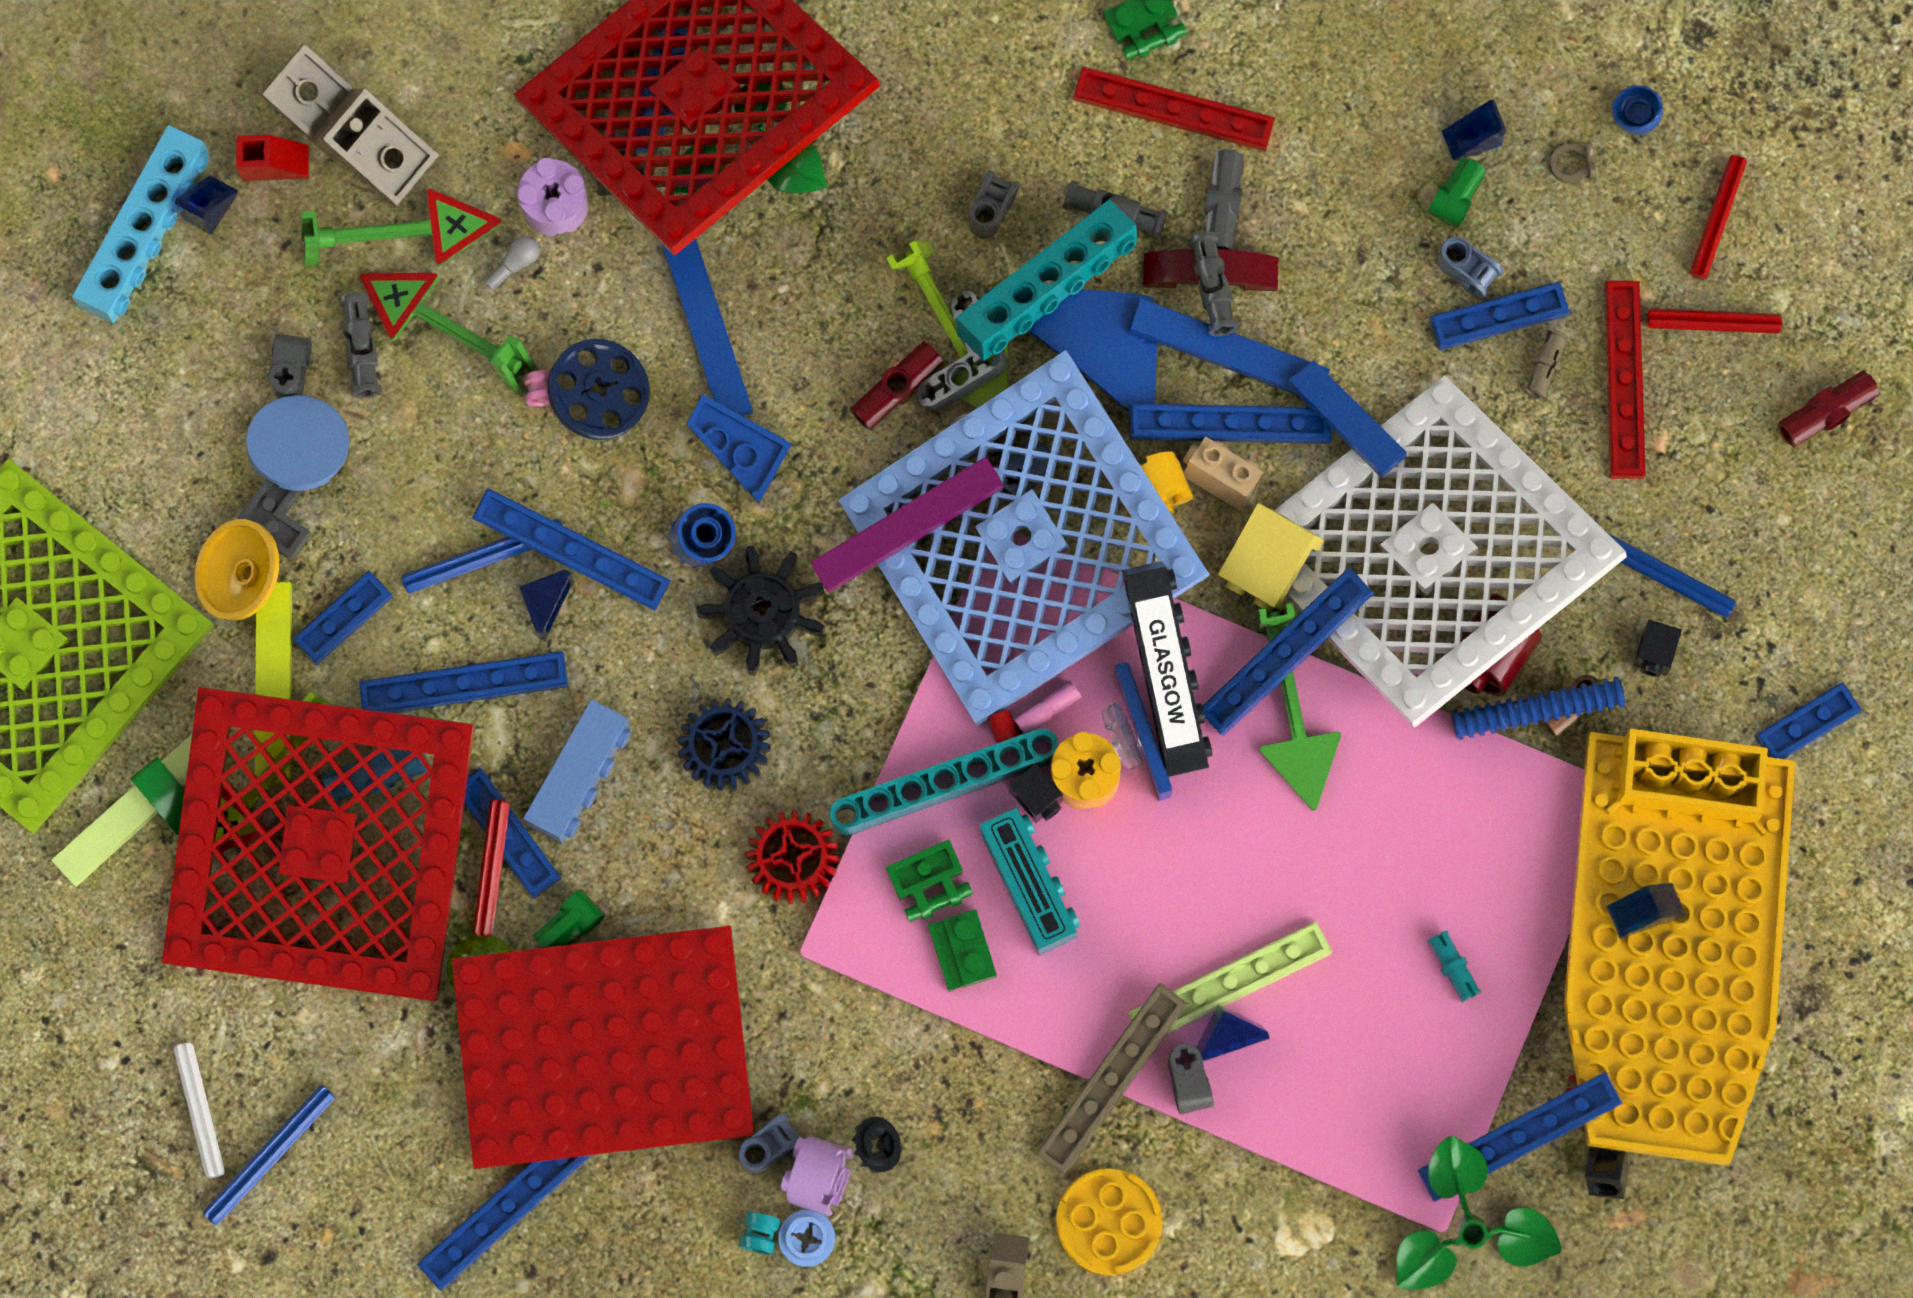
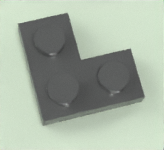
(270, 509)

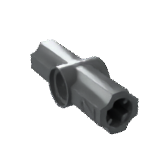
(1224, 196)

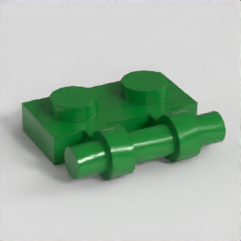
(1138, 16)
(924, 871)

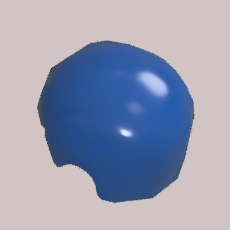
(1637, 110)

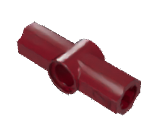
(881, 400)
(1828, 409)

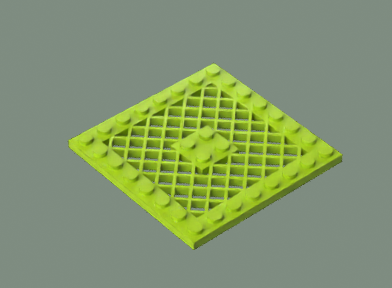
(32, 644)

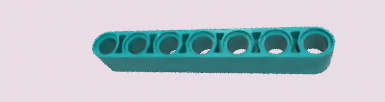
(930, 793)

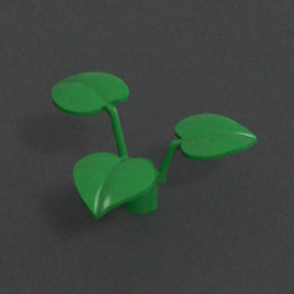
(799, 175)
(1461, 1170)

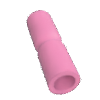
(1051, 706)

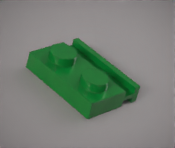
(962, 950)

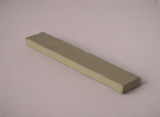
(1112, 1078)

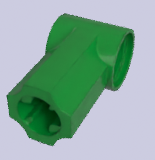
(1454, 199)
(575, 918)

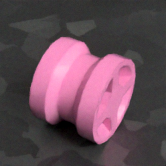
(537, 388)

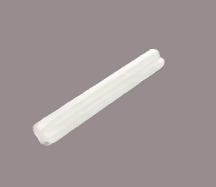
(199, 1110)

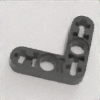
(948, 374)

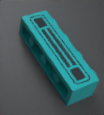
(1028, 880)

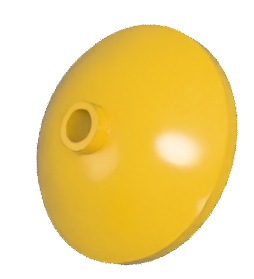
(236, 569)

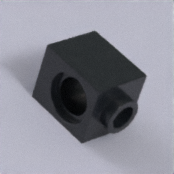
(1657, 648)
(1036, 794)
(1606, 1172)

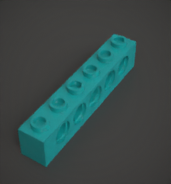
(1027, 283)

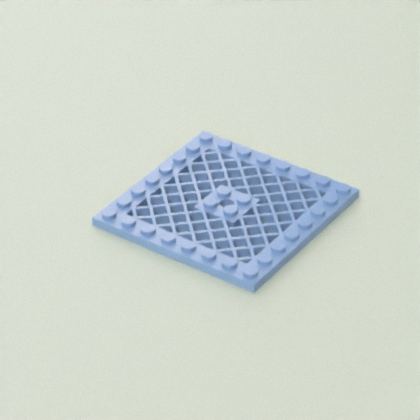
(1055, 380)

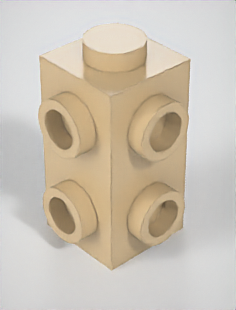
(1222, 472)

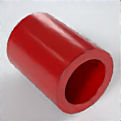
(1002, 726)

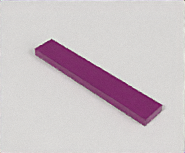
(907, 524)

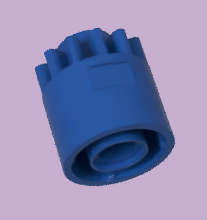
(716, 527)

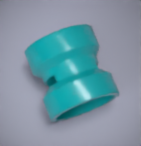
(762, 1225)

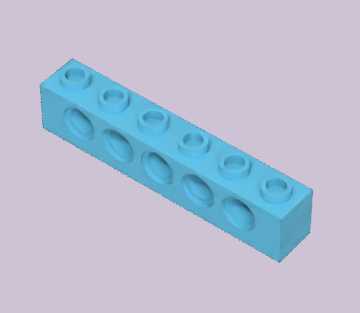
(172, 149)

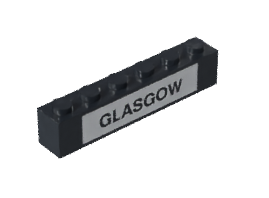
(1166, 669)

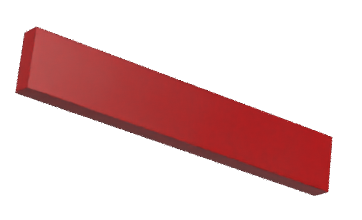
(1174, 108)
(1624, 380)

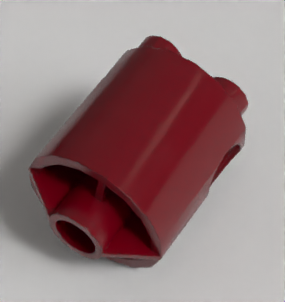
(1502, 674)

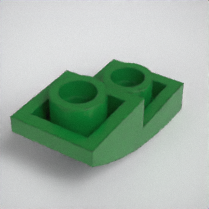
(161, 791)

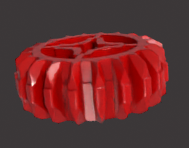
(777, 861)

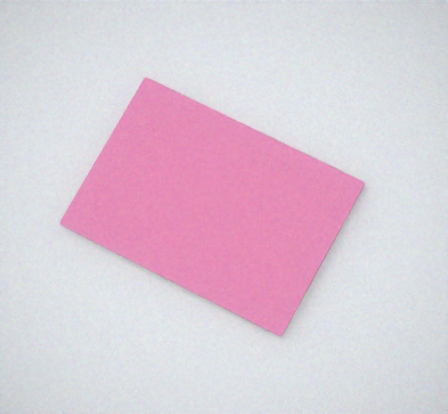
(1407, 841)

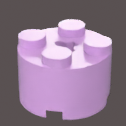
(549, 179)
(817, 1175)

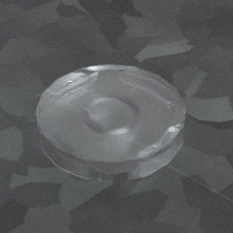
(1123, 736)

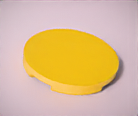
(1109, 1221)

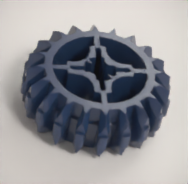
(711, 737)

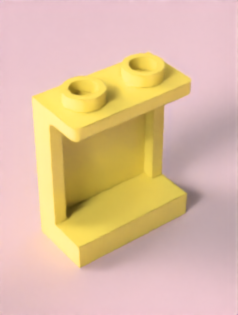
(1268, 557)

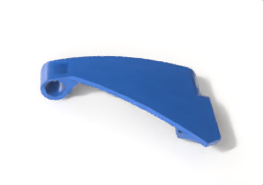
(1096, 336)

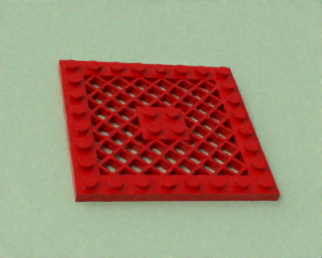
(694, 96)
(317, 844)

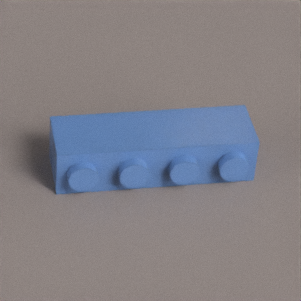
(577, 772)

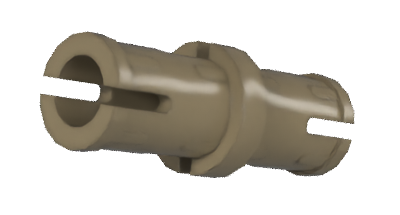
(1546, 364)

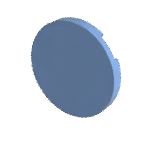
(297, 442)

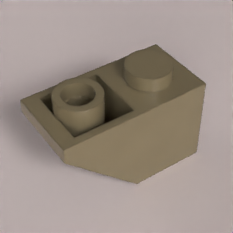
(1007, 1266)

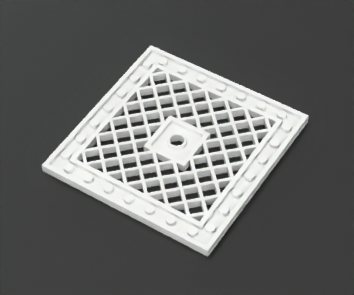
(1517, 618)

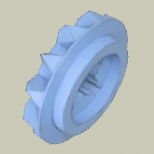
(799, 1223)

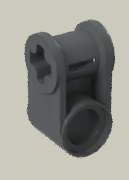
(993, 199)
(289, 361)
(1189, 1086)

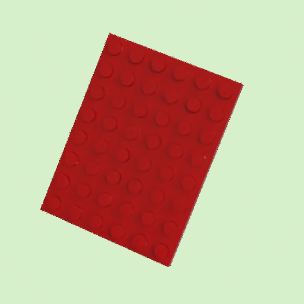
(602, 1047)

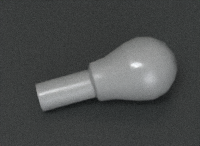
(520, 254)

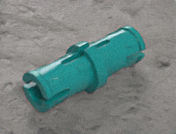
(1454, 966)

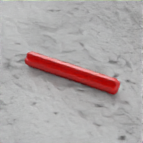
(1718, 217)
(1714, 320)
(491, 868)

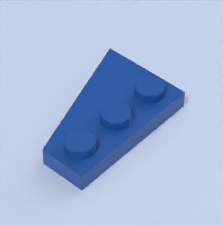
(739, 444)

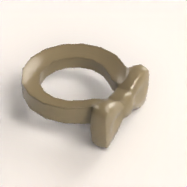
(1586, 152)

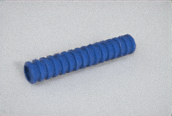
(1538, 708)

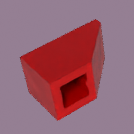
(271, 158)

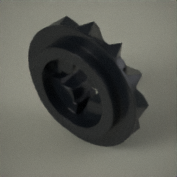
(888, 1144)

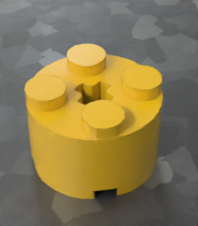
(1167, 478)
(1083, 751)

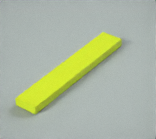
(274, 661)

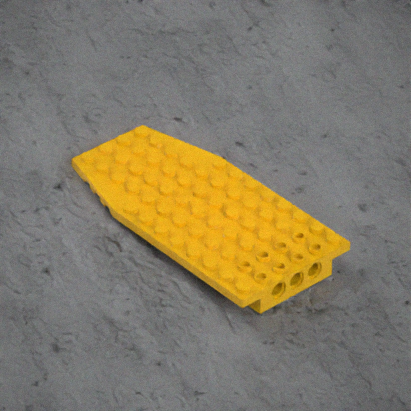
(1692, 1002)

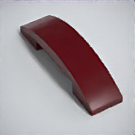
(1242, 268)

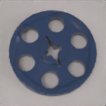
(604, 376)

